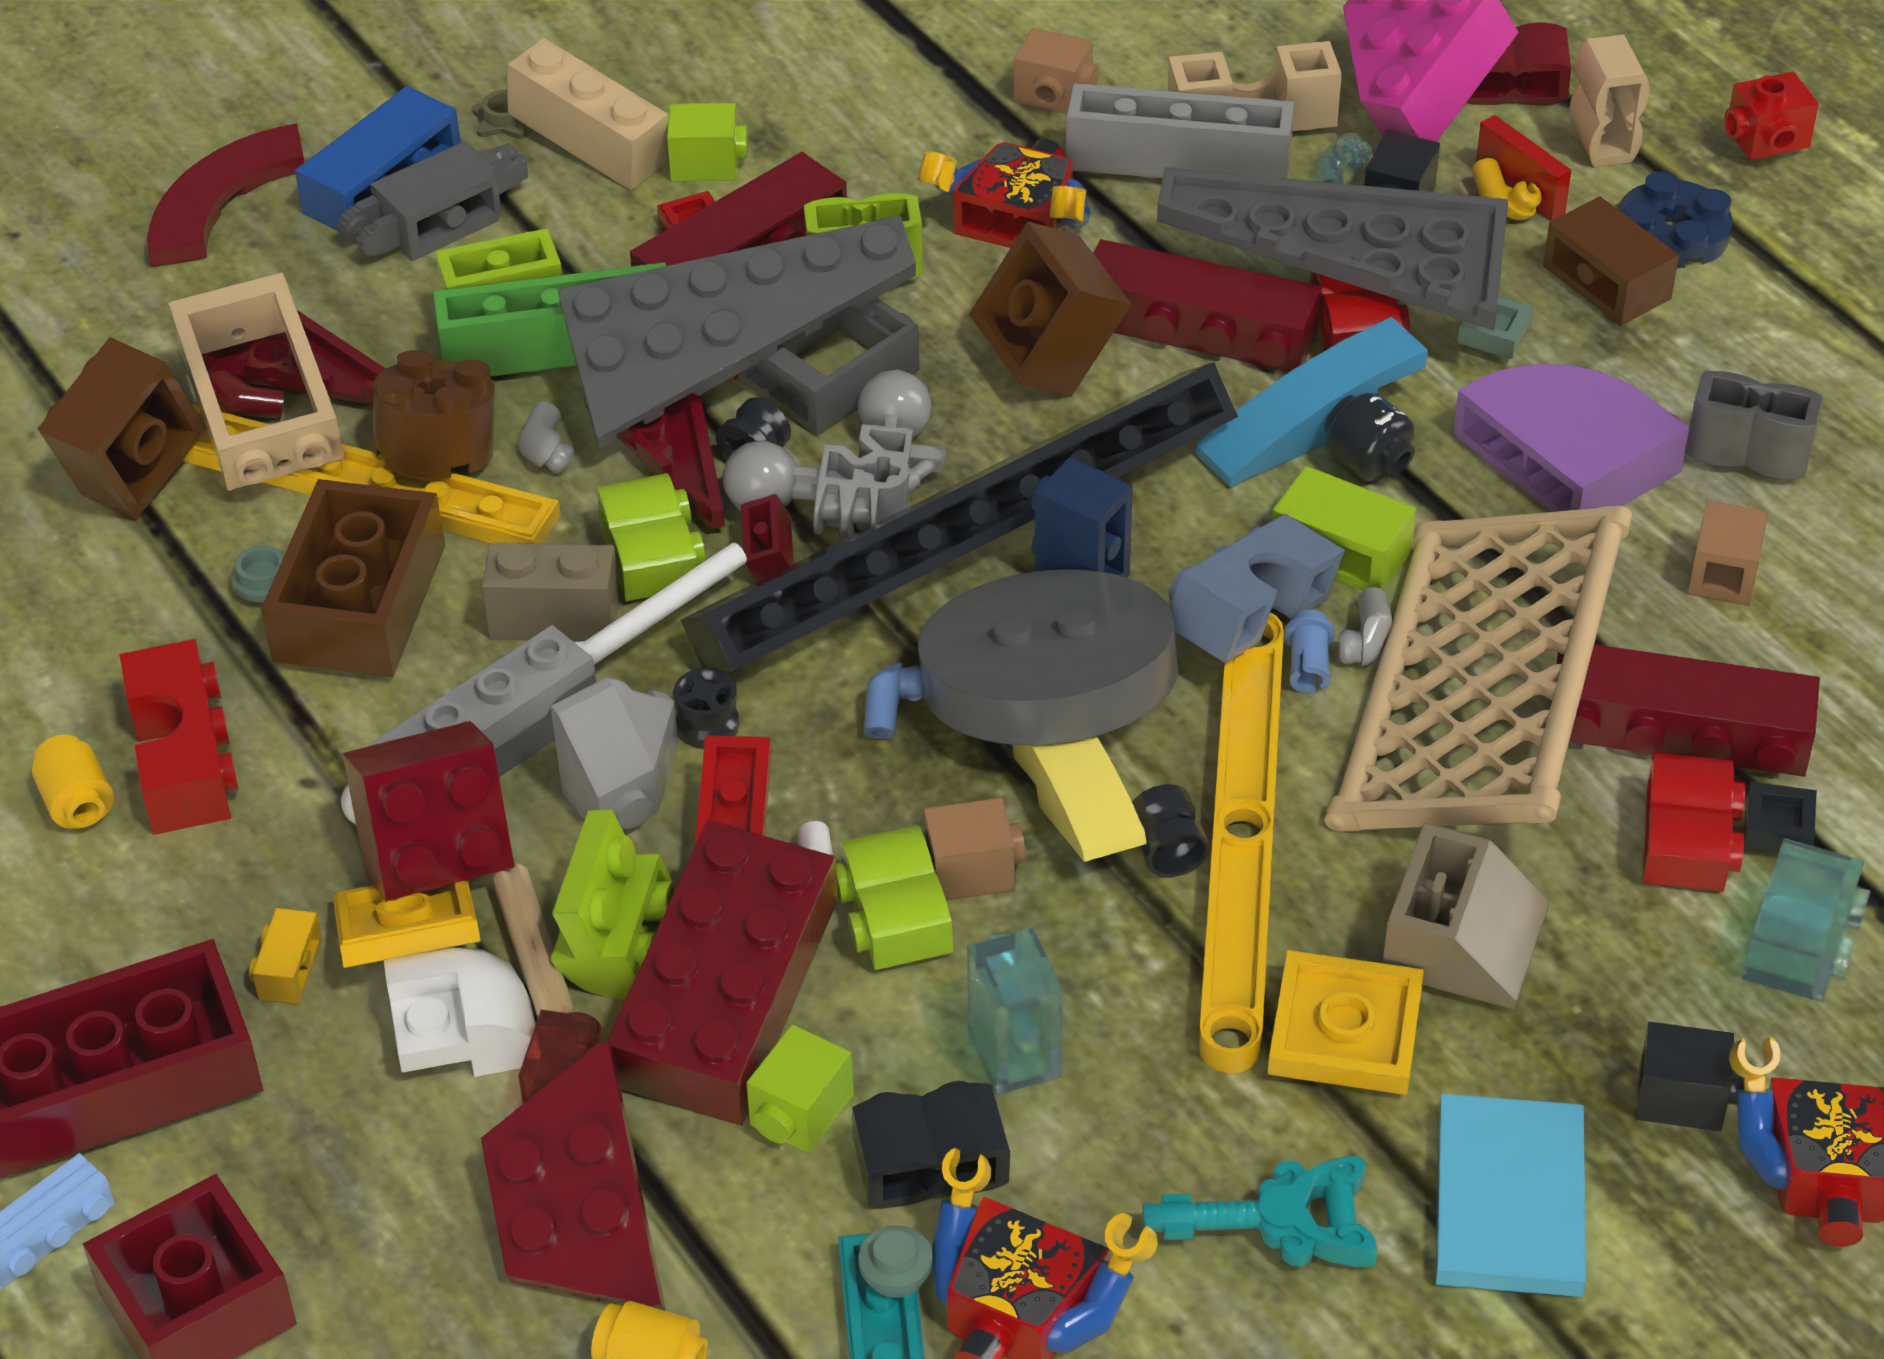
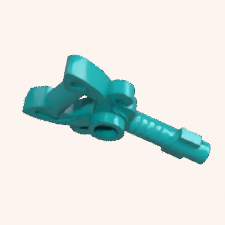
(1283, 1214)

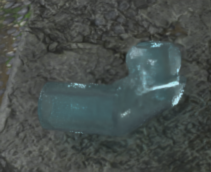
(1344, 151)

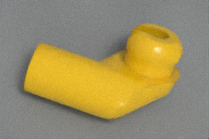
(1490, 183)

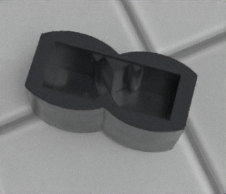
(906, 1138)

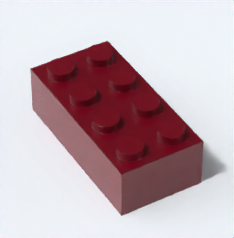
(723, 970)
(120, 1056)

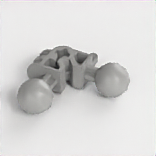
(847, 488)

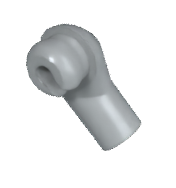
(541, 442)
(1375, 624)

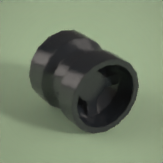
(1172, 835)

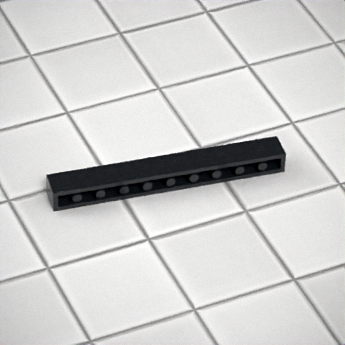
(950, 522)

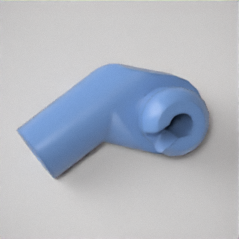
(885, 695)

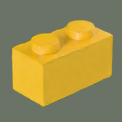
(286, 956)

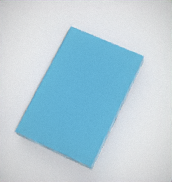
(1511, 1195)

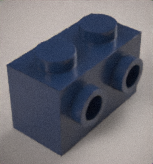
(1082, 521)

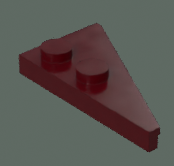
(271, 363)
(682, 448)

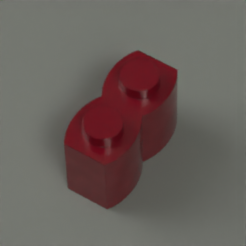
(1530, 70)

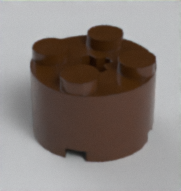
(433, 415)

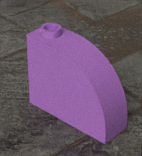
(1570, 434)

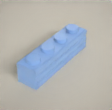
(50, 1215)

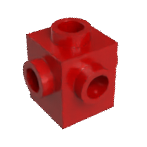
(1771, 115)

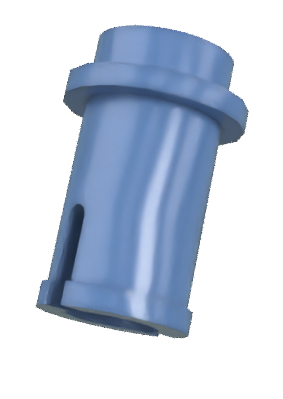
(1309, 638)

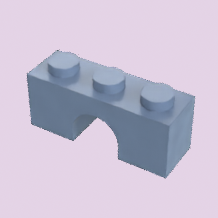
(1230, 594)

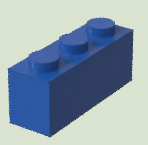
(382, 143)

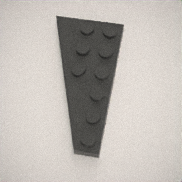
(1391, 241)
(704, 320)

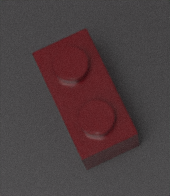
(766, 536)

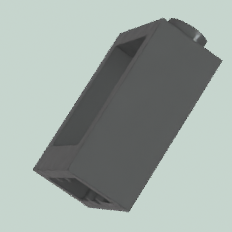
(825, 400)

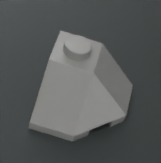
(615, 749)

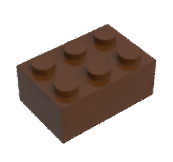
(354, 578)

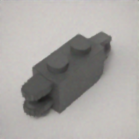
(434, 201)

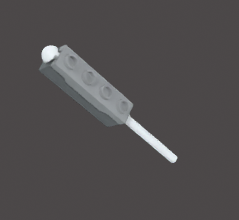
(515, 693)

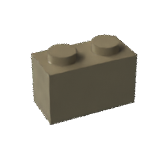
(549, 585)

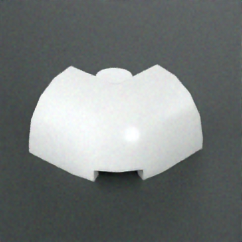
(459, 1009)

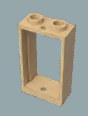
(240, 316)

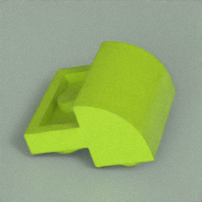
(608, 908)

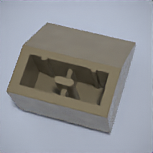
(1465, 918)

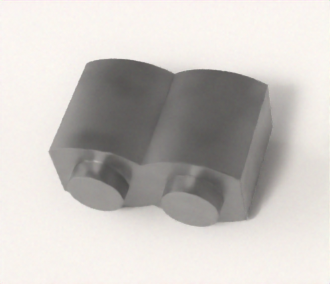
(1753, 424)

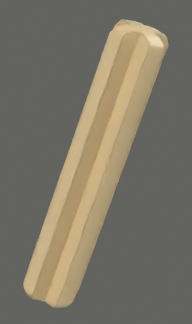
(531, 940)

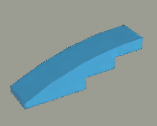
(1292, 412)

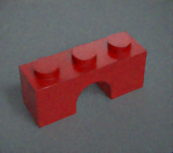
(182, 772)

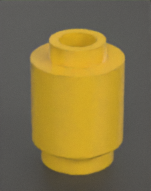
(71, 782)
(646, 1333)

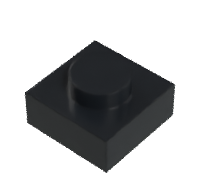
(1777, 814)

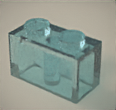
(1804, 921)
(1014, 1010)

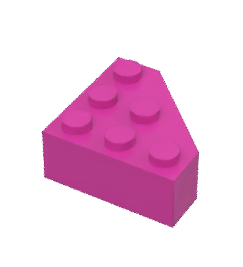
(1423, 58)

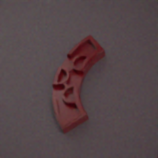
(193, 202)

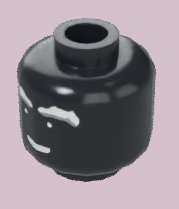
(1369, 436)

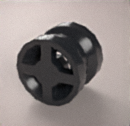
(754, 422)
(705, 705)

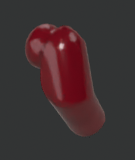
(241, 399)

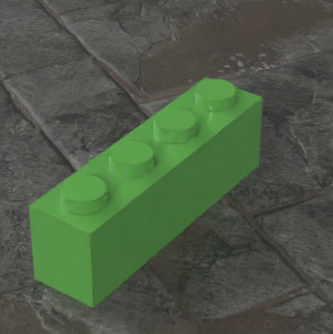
(512, 323)

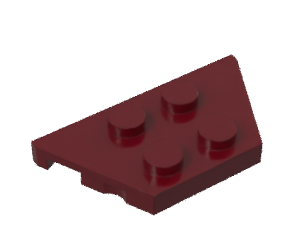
(572, 1189)

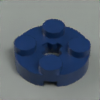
(1700, 215)

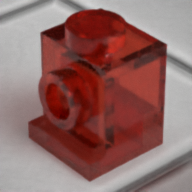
(554, 1046)

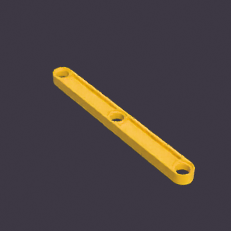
(1242, 866)

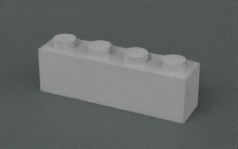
(1156, 129)

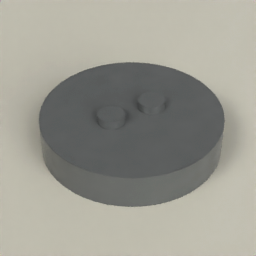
(1048, 657)

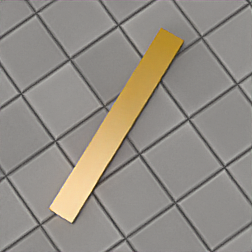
(465, 503)

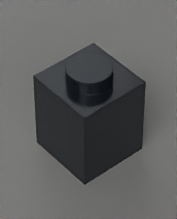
(1403, 163)
(1686, 1076)

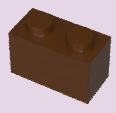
(1610, 260)

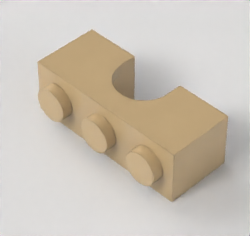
(1300, 74)

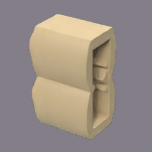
(1609, 100)

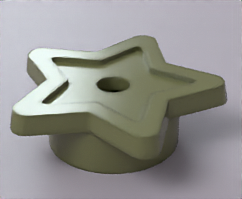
(496, 117)

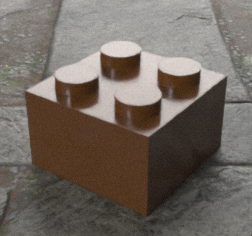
(1049, 309)
(122, 428)

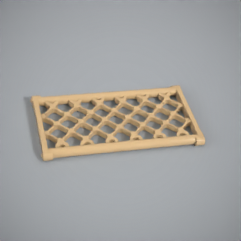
(1562, 683)

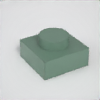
(1510, 328)

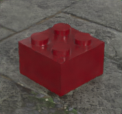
(428, 810)
(191, 1278)

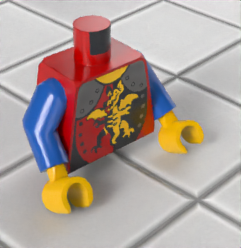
(1008, 189)
(1814, 1145)
(1021, 1282)

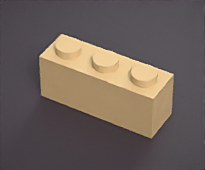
(587, 113)

